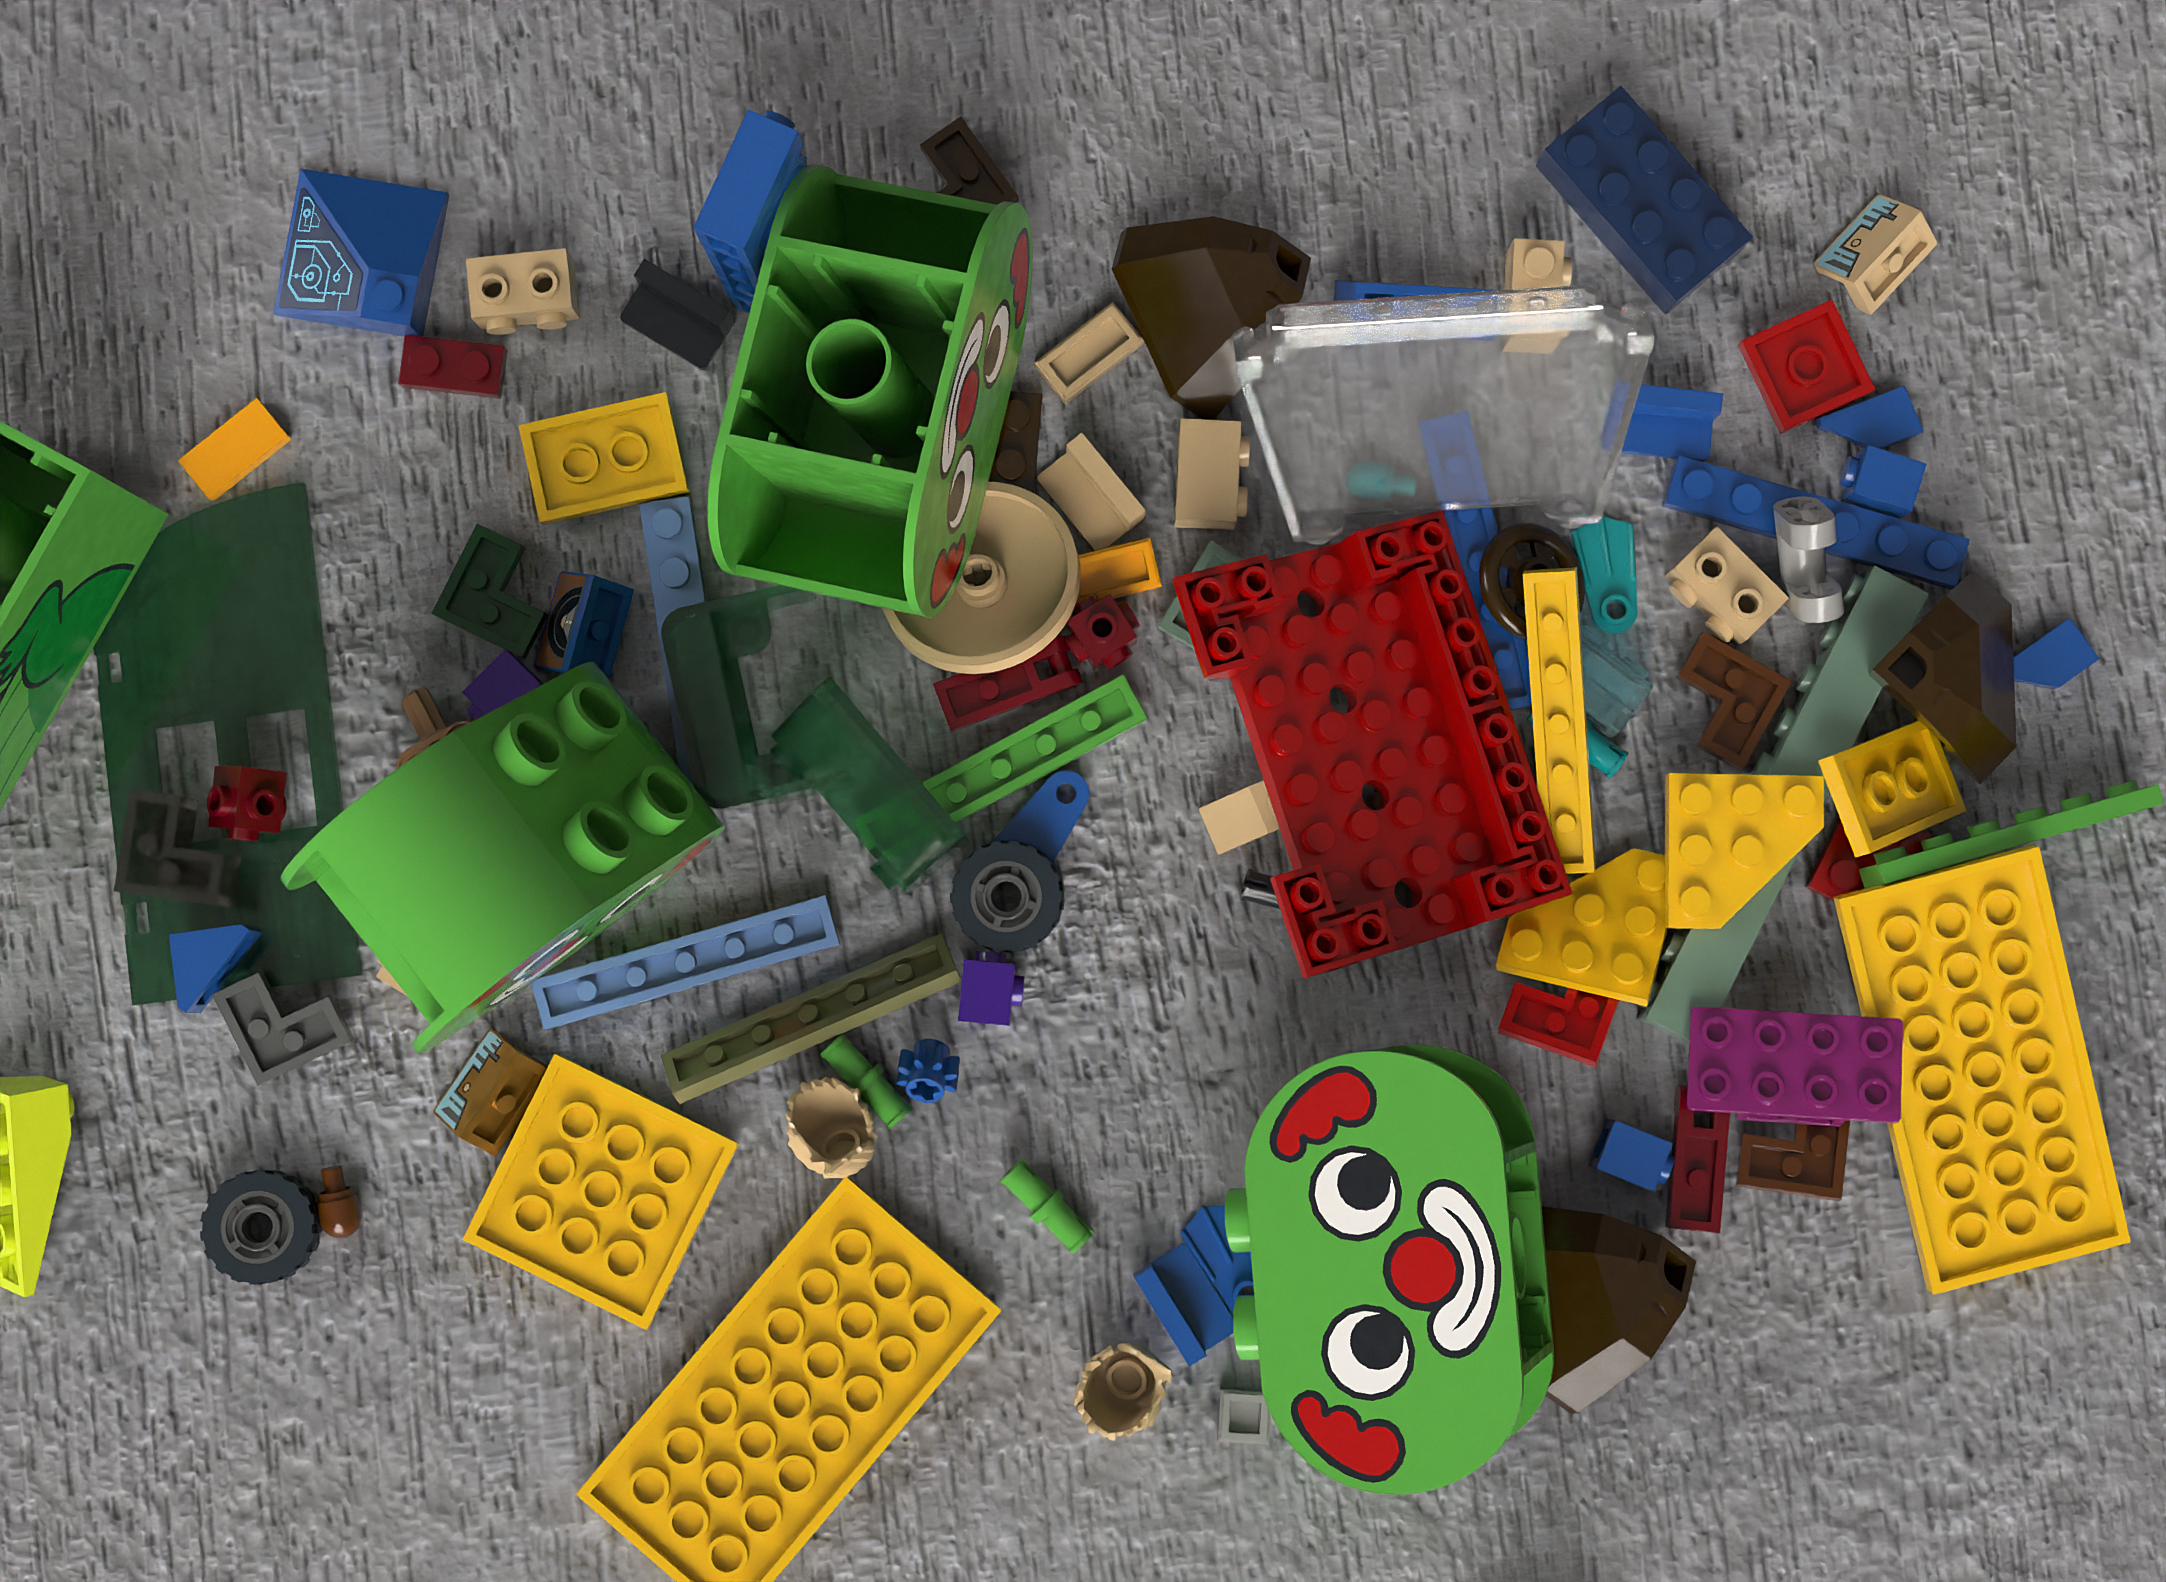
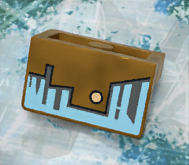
(490, 1093)

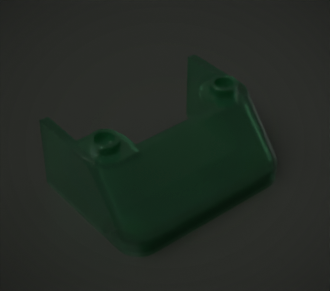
(711, 702)
(868, 787)

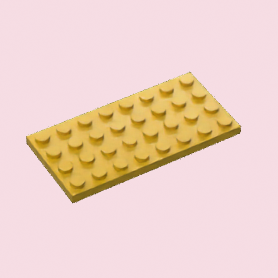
(1997, 1084)
(790, 1397)

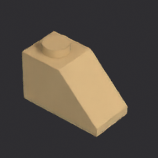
(1239, 817)

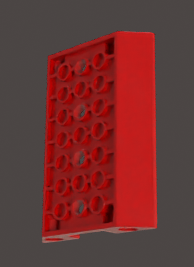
(1419, 728)

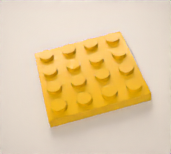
(601, 1191)

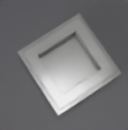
(1243, 1417)

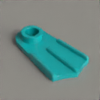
(1609, 571)

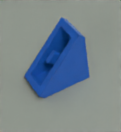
(206, 960)

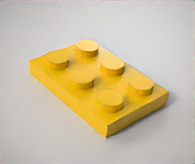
(604, 458)
(1891, 787)

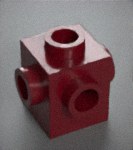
(1102, 650)
(247, 801)

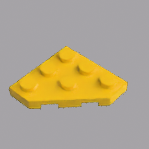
(1731, 838)
(1600, 936)

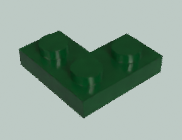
(477, 599)

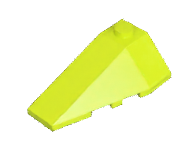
(32, 1160)

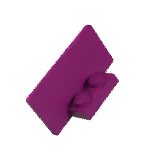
(1795, 1066)

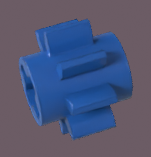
(928, 1070)

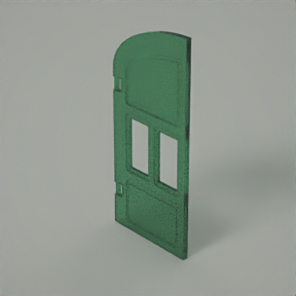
(220, 633)

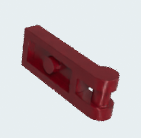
(977, 697)
(1698, 1169)

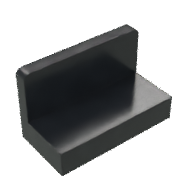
(677, 316)

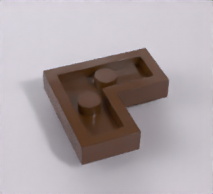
(1745, 693)
(1802, 1167)

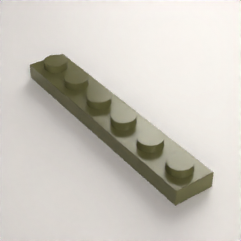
(810, 1018)

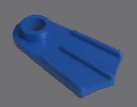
(1045, 819)
(1210, 1246)

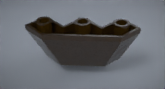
(1197, 287)
(1960, 675)
(1610, 1300)

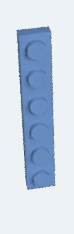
(674, 580)
(685, 962)

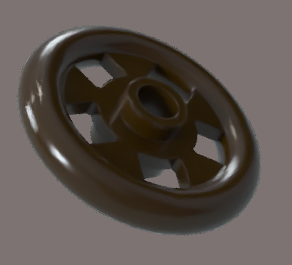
(1503, 553)

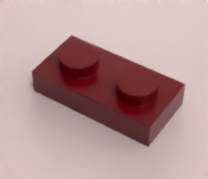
(452, 366)

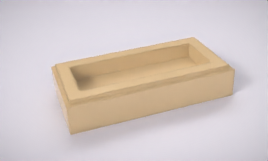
(1089, 353)

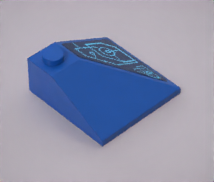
(361, 253)

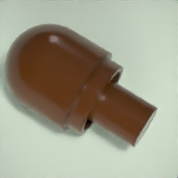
(338, 1205)

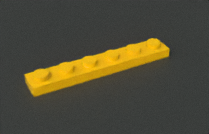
(1560, 712)

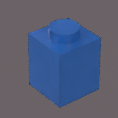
(1882, 481)
(1632, 1155)

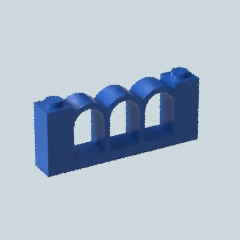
(745, 200)

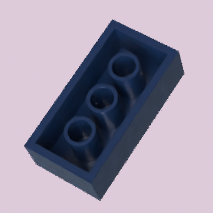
(1643, 200)

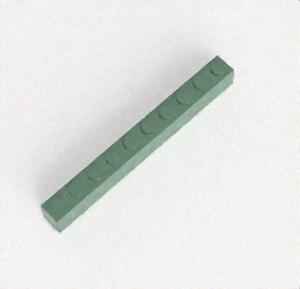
(1823, 722)

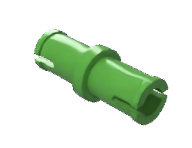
(868, 1079)
(1047, 1206)

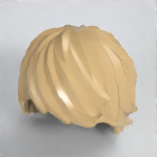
(830, 1128)
(1121, 1390)

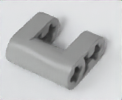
(1802, 533)

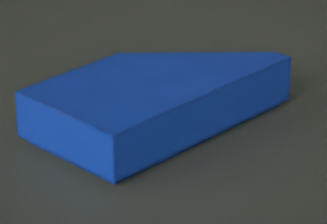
(1875, 421)
(2054, 657)

